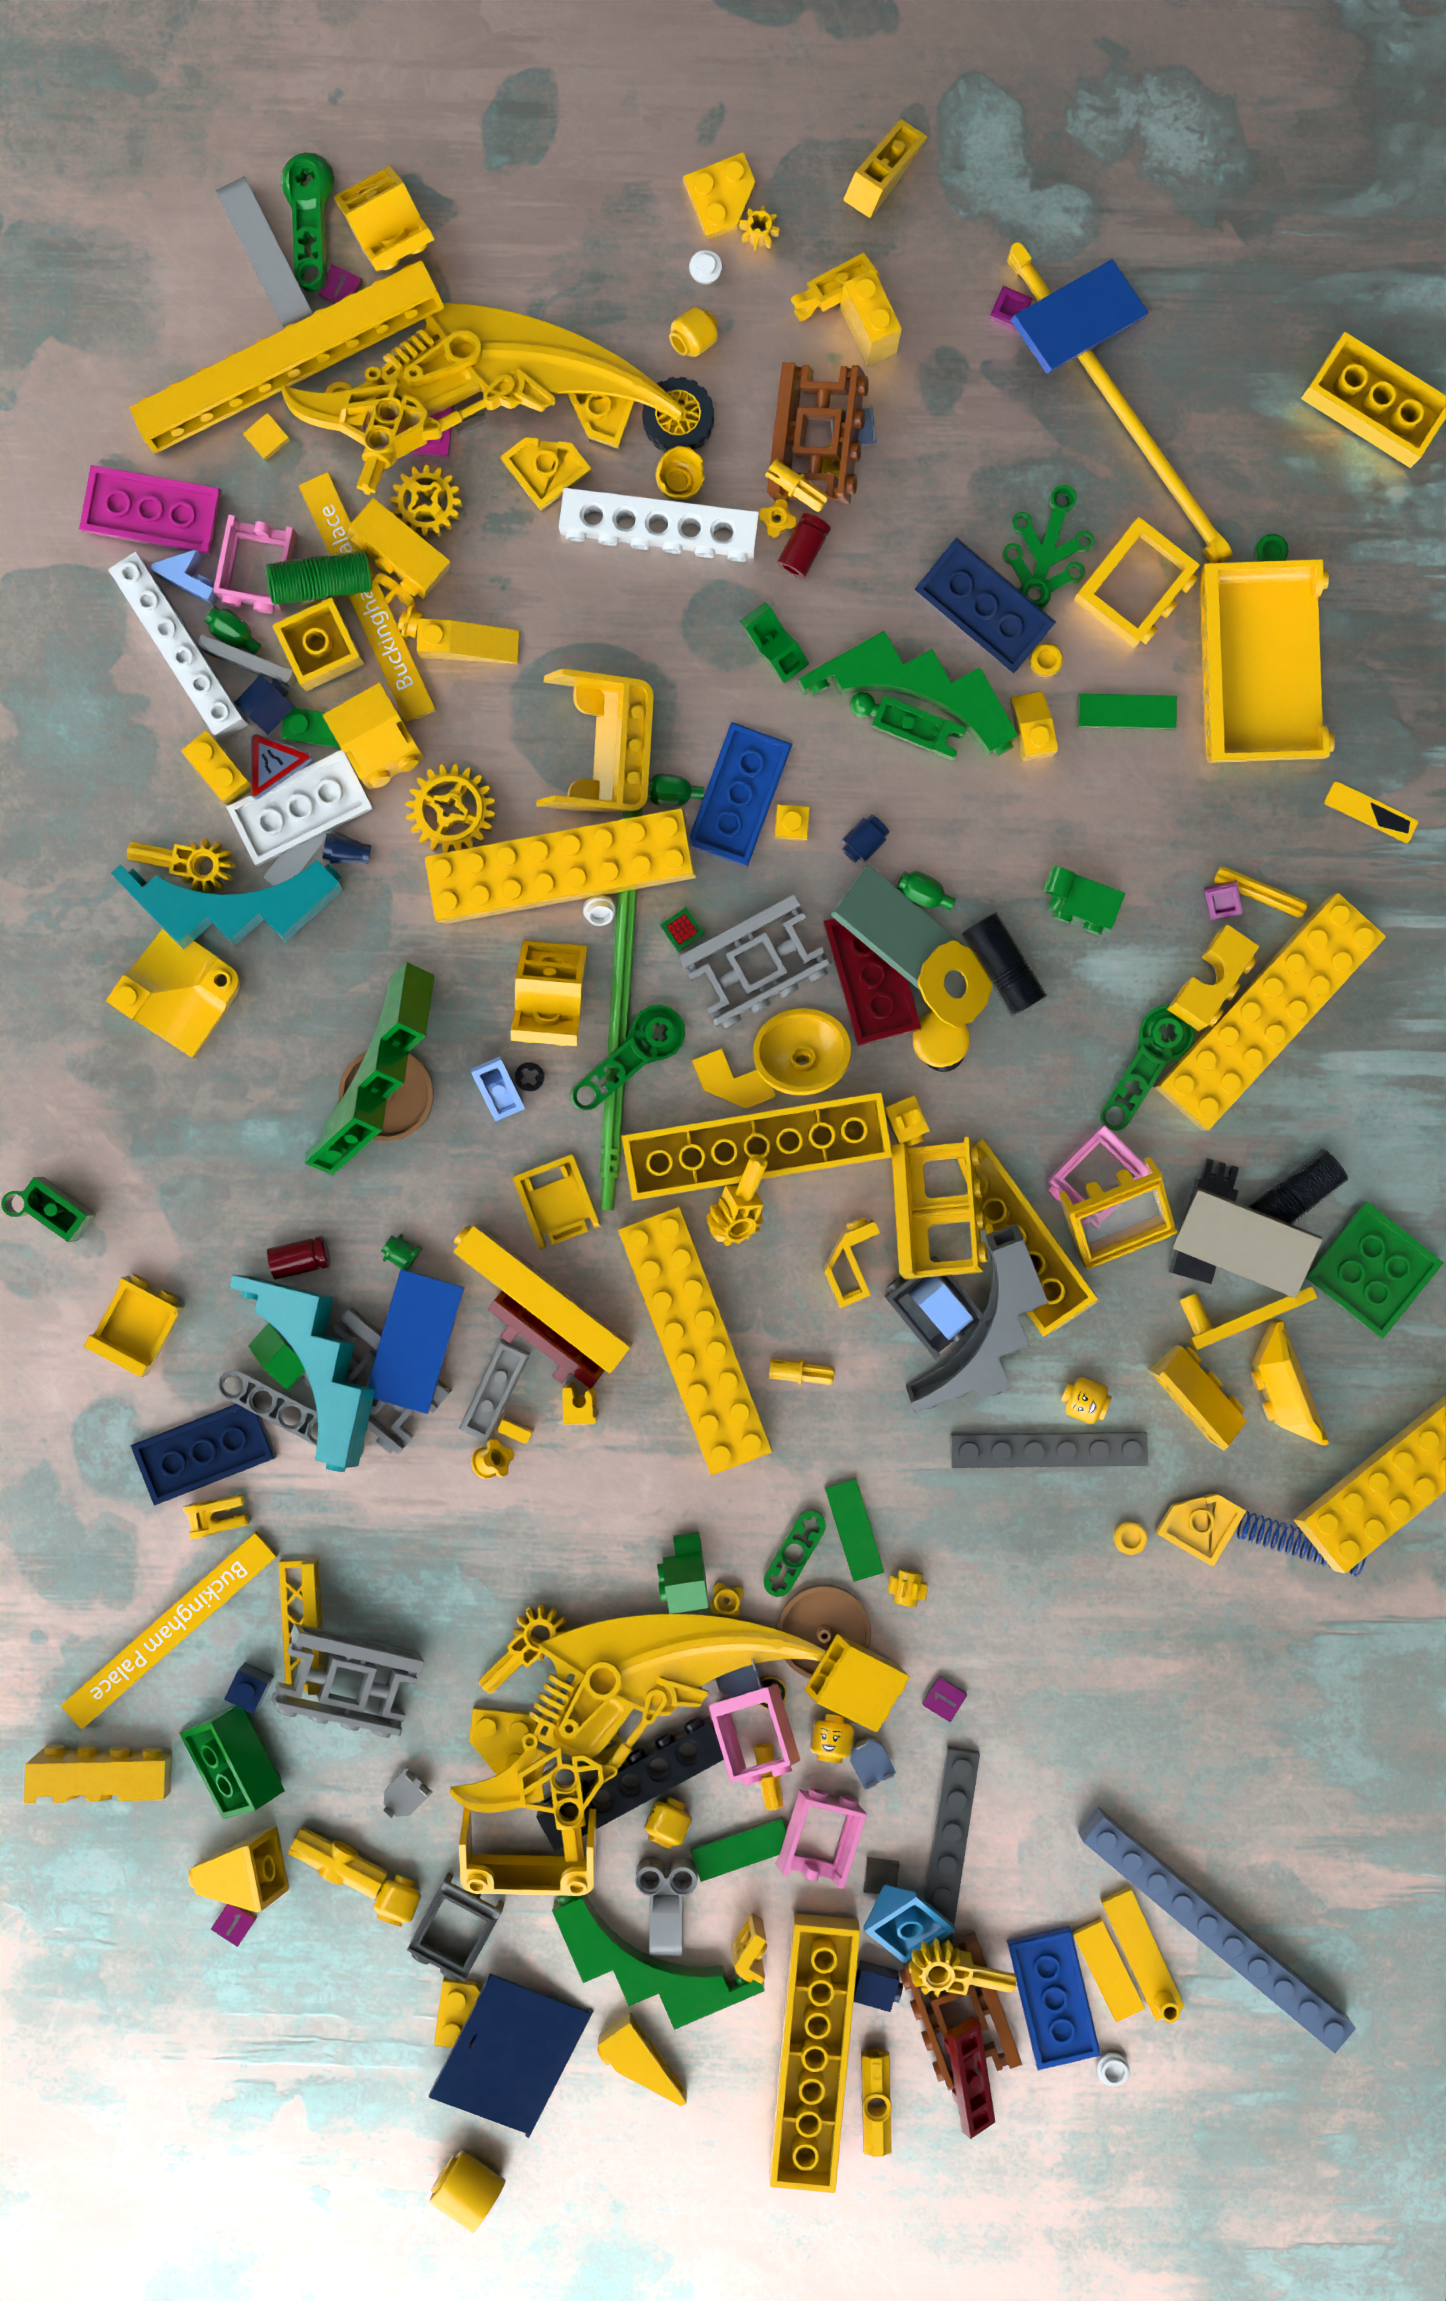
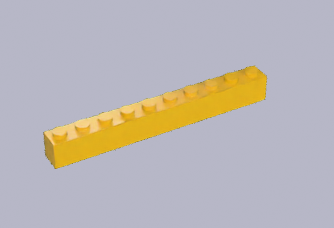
(286, 357)

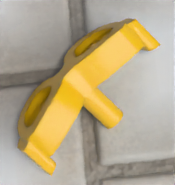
(396, 590)

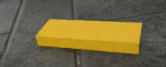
(1108, 1970)

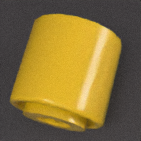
(466, 2190)

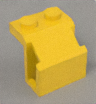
(373, 737)
(857, 1232)

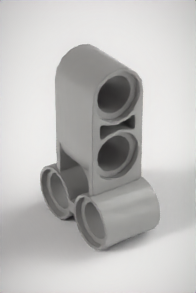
(666, 1902)

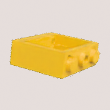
(1108, 616)

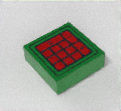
(682, 929)

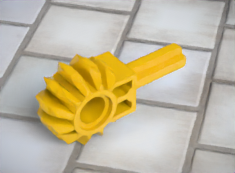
(186, 862)
(739, 1207)
(522, 1647)
(955, 1971)

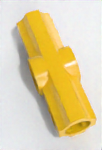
(337, 1862)
(876, 2120)

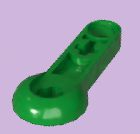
(308, 213)
(634, 1052)
(1149, 1060)

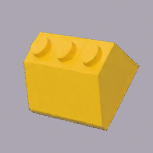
(1199, 1395)

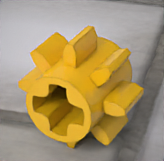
(761, 219)
(907, 1587)

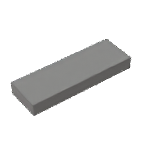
(247, 661)
(494, 1391)

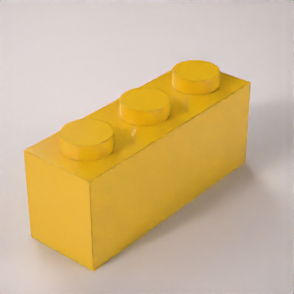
(397, 549)

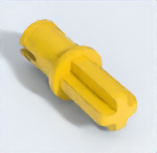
(797, 485)
(801, 1372)
(769, 1785)

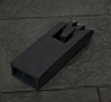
(1218, 1184)

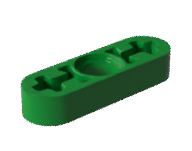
(775, 1569)

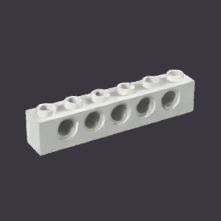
(579, 503)
(178, 646)

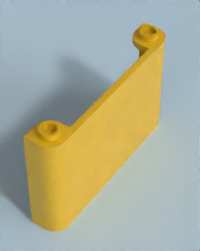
(1263, 661)

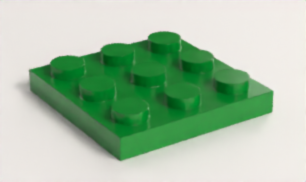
(1373, 1270)

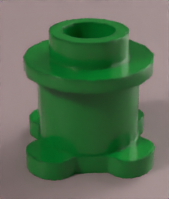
(400, 1252)

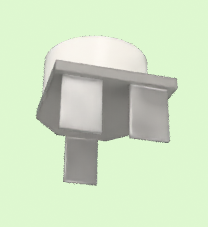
(404, 1794)

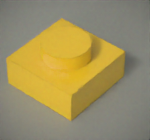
(792, 822)

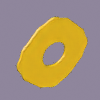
(931, 983)

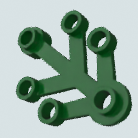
(1046, 554)

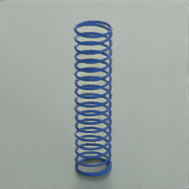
(1276, 1533)

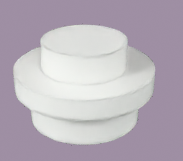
(705, 267)
(599, 910)
(1113, 2069)

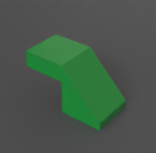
(774, 642)
(277, 1356)

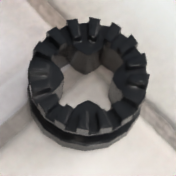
(531, 1067)

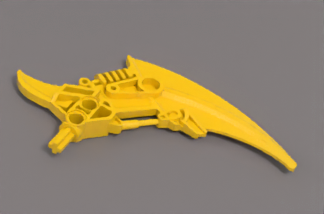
(455, 357)
(619, 1667)

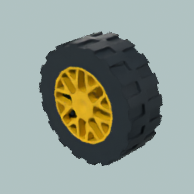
(696, 421)

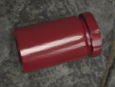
(803, 545)
(298, 1257)

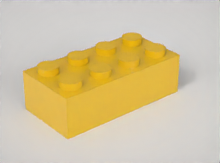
(1377, 400)

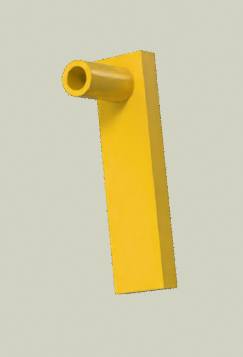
(1207, 1335)
(1143, 1955)

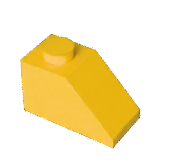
(1033, 726)

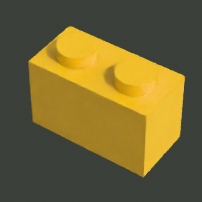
(217, 768)

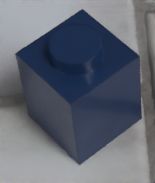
(265, 703)
(249, 1687)
(877, 1986)

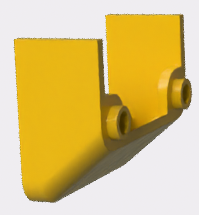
(621, 742)
(526, 1872)

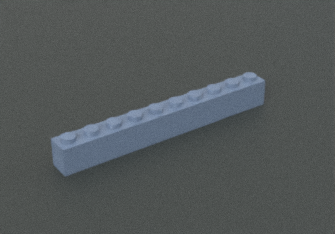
(1216, 1930)

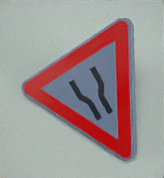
(273, 764)

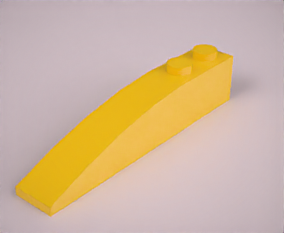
(1061, 1280)

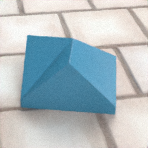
(903, 1920)

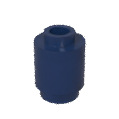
(864, 839)

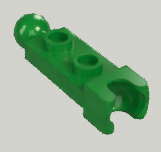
(908, 724)

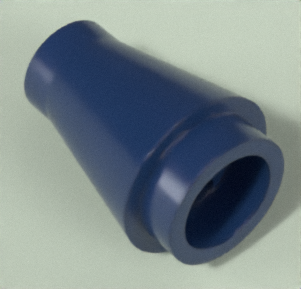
(344, 849)

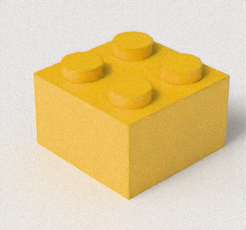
(318, 644)

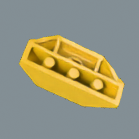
(1285, 1386)

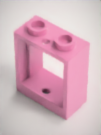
(729, 1742)

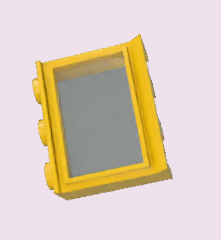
(1120, 1218)

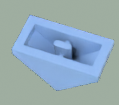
(940, 1306)

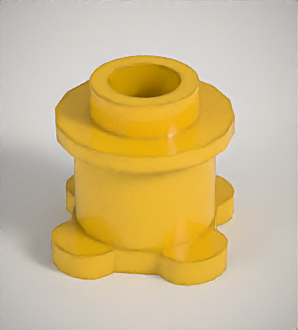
(491, 1460)

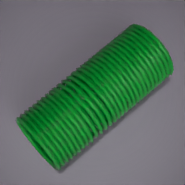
(321, 578)

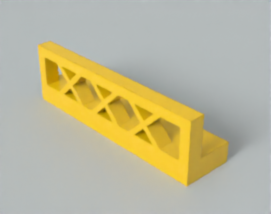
(311, 1611)

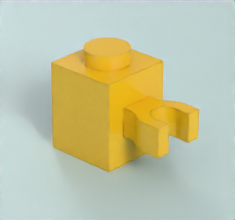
(907, 1121)

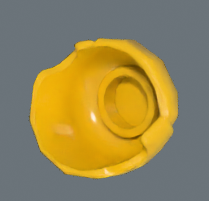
(680, 473)

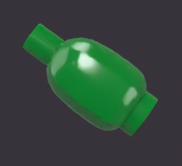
(231, 629)
(672, 790)
(924, 890)

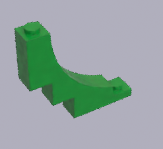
(877, 667)
(382, 1071)
(684, 1990)

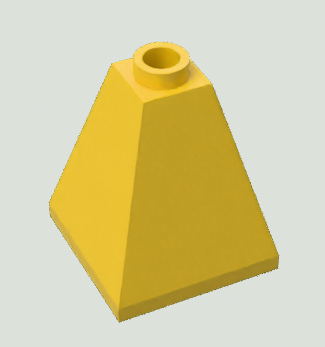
(244, 1874)

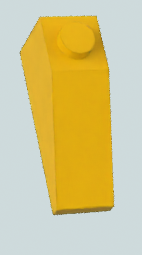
(884, 168)
(466, 641)
(637, 2058)

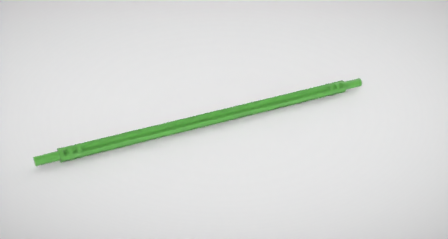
(617, 1035)

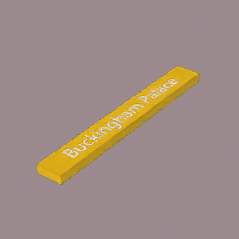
(370, 607)
(169, 1630)

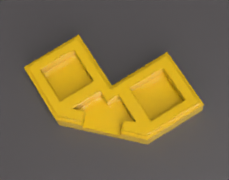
(718, 1080)

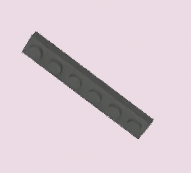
(1049, 1450)
(951, 1832)

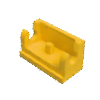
(576, 1409)

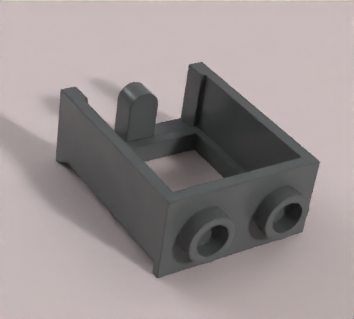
(900, 1287)
(469, 1901)

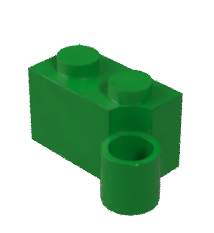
(1082, 900)
(51, 1208)
(683, 1575)

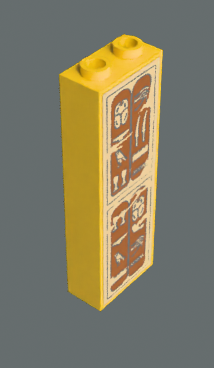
(542, 1296)

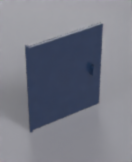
(510, 2054)

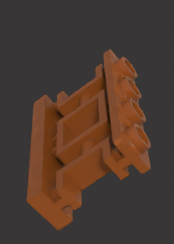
(792, 428)
(984, 2002)

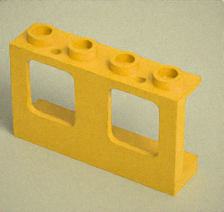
(917, 1212)

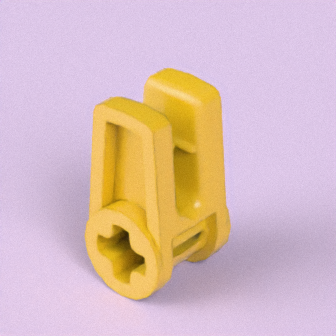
(204, 1522)

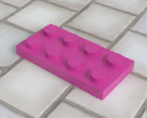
(150, 509)

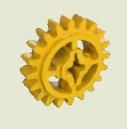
(444, 824)

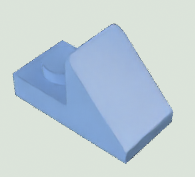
(180, 572)
(497, 1088)

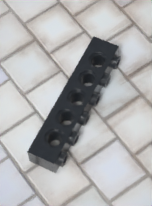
(652, 1782)

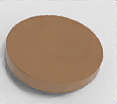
(407, 1107)
(820, 1615)

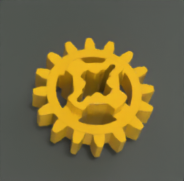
(435, 492)

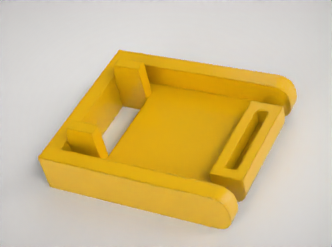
(559, 1206)

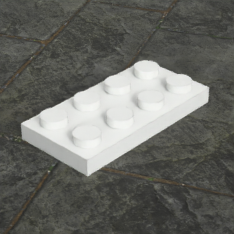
(300, 808)

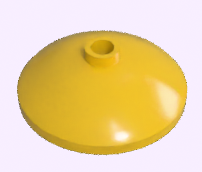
(799, 1037)

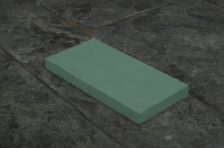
(890, 924)

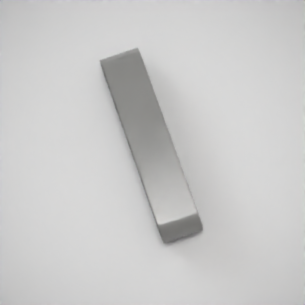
(264, 252)
(274, 1412)

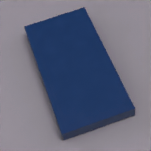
(985, 605)
(202, 1452)

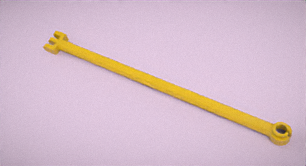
(1217, 547)

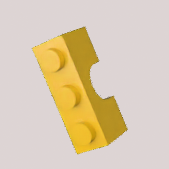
(1230, 956)

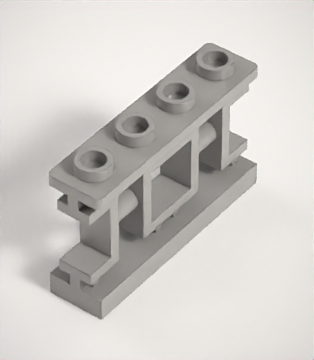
(743, 939)
(372, 1336)
(354, 1655)

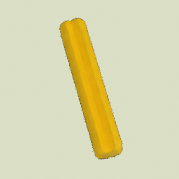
(1263, 892)

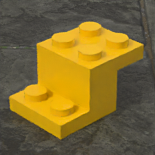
(384, 219)
(549, 993)

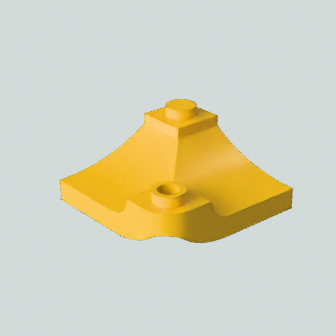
(176, 992)

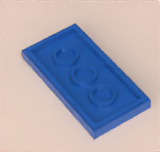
(1079, 316)
(739, 794)
(415, 1341)
(1053, 1998)

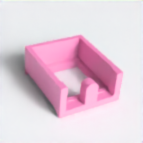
(261, 533)
(1112, 1144)
(847, 1844)

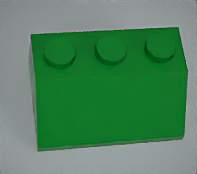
(232, 1762)

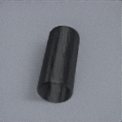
(1004, 964)
(1305, 1186)

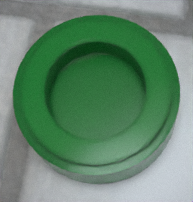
(1271, 548)

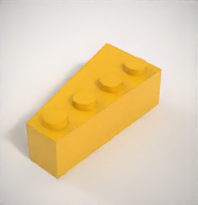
(97, 1774)

